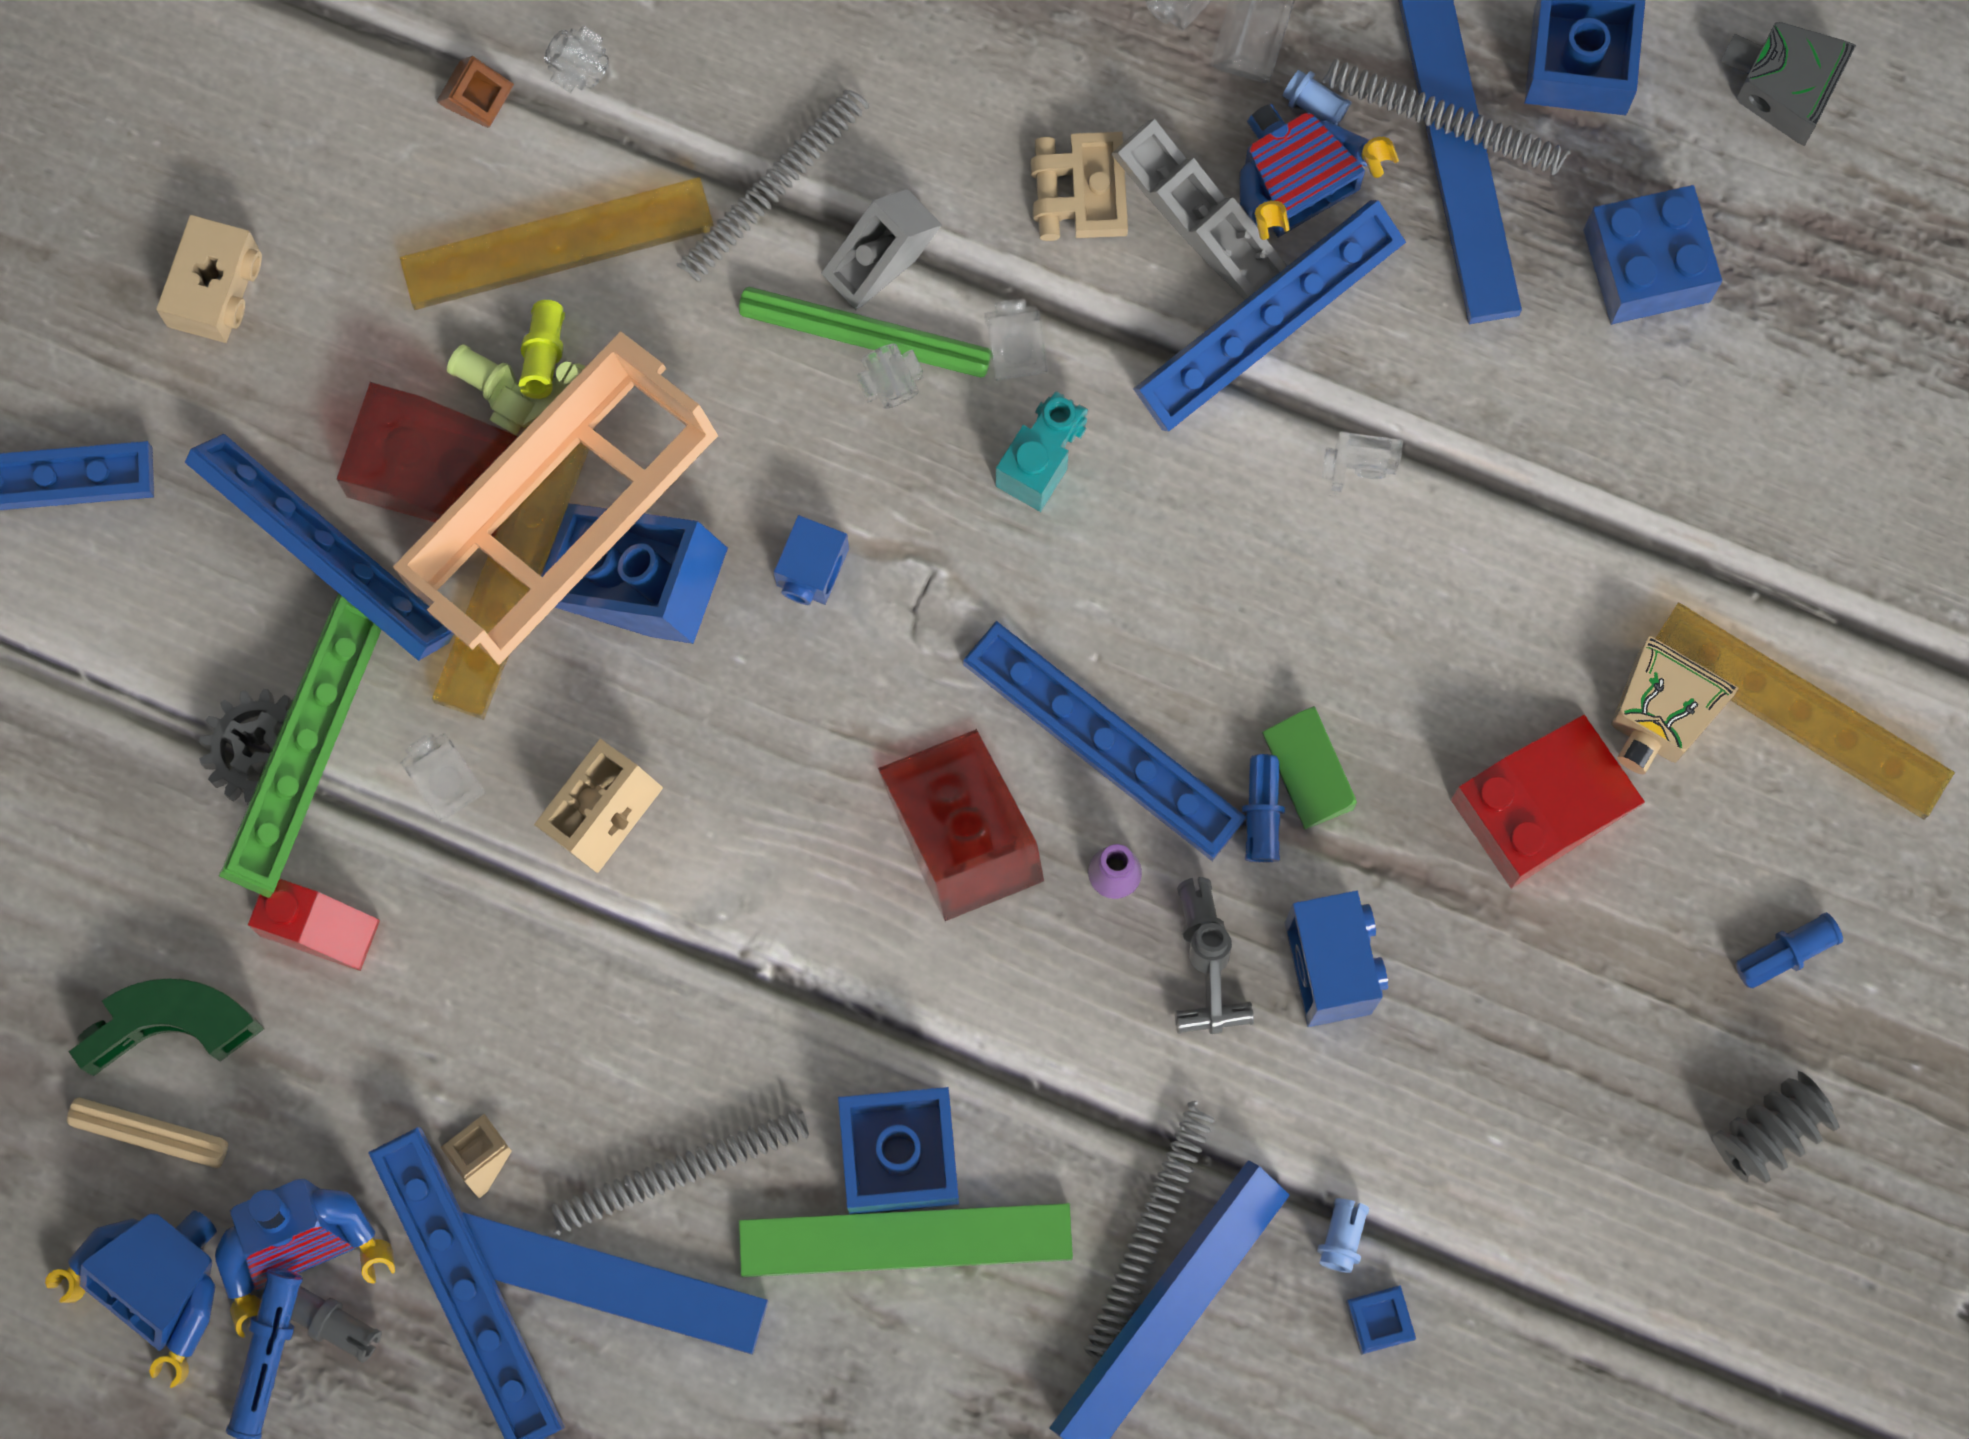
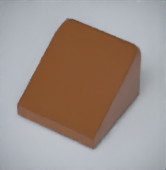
(475, 91)

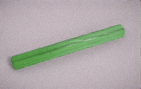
(863, 331)

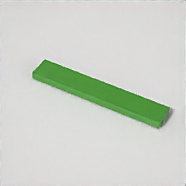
(301, 750)
(905, 1240)

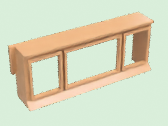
(524, 467)

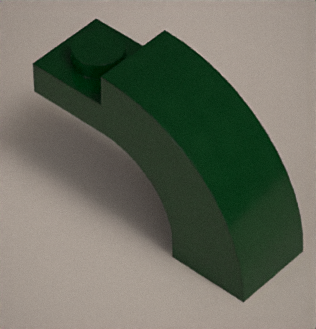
(164, 1008)

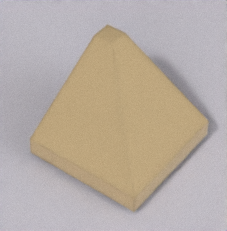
(478, 1154)

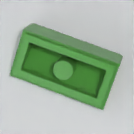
(1310, 768)

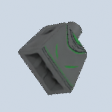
(1789, 76)

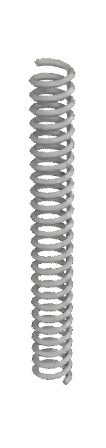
(1447, 117)
(840, 122)
(682, 1169)
(1145, 1234)

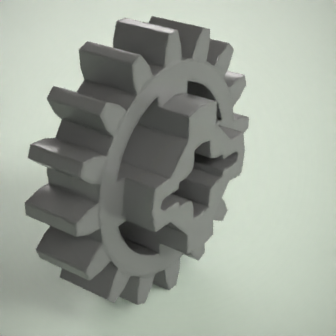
(245, 765)

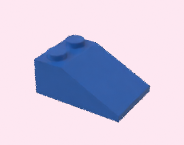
(651, 578)

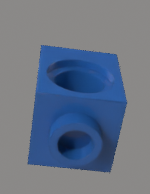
(811, 561)

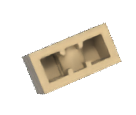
(204, 253)
(598, 805)

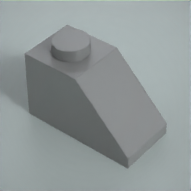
(881, 246)

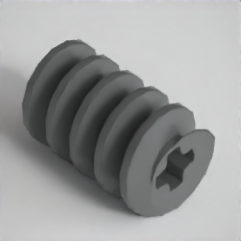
(1775, 1128)

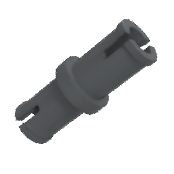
(329, 1322)

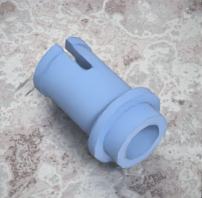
(1315, 98)
(1343, 1236)

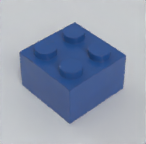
(1585, 54)
(1652, 254)
(1335, 958)
(898, 1151)

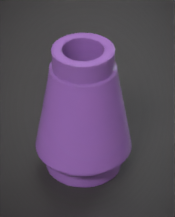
(1110, 882)

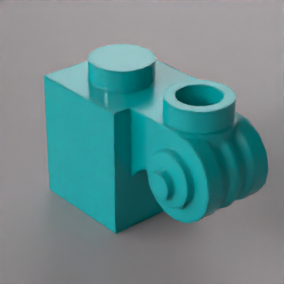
(1038, 454)

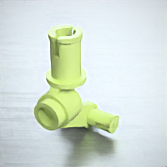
(500, 387)

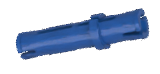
(269, 1334)

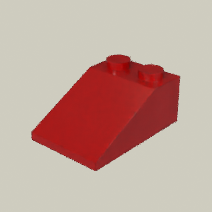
(1546, 799)

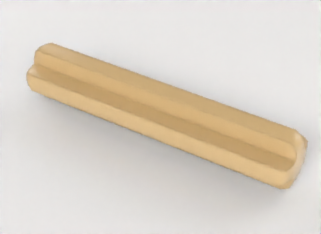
(147, 1132)

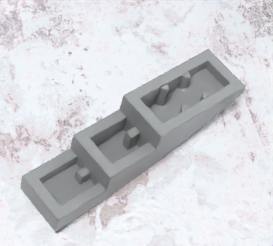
(1198, 209)

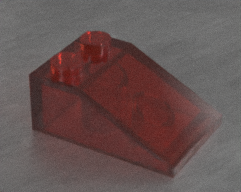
(416, 453)
(962, 825)

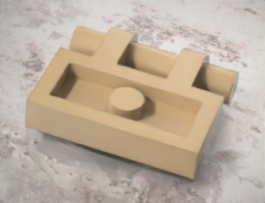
(1098, 186)

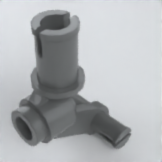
(1208, 954)

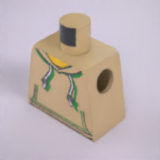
(1666, 705)

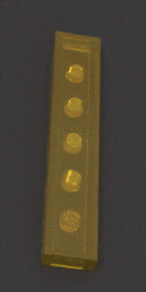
(556, 243)
(529, 532)
(1810, 714)

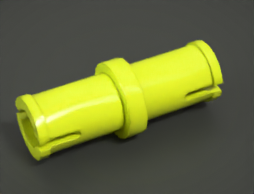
(541, 349)

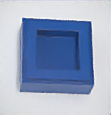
(1381, 1320)

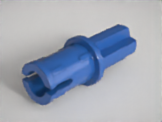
(1263, 810)
(1789, 950)

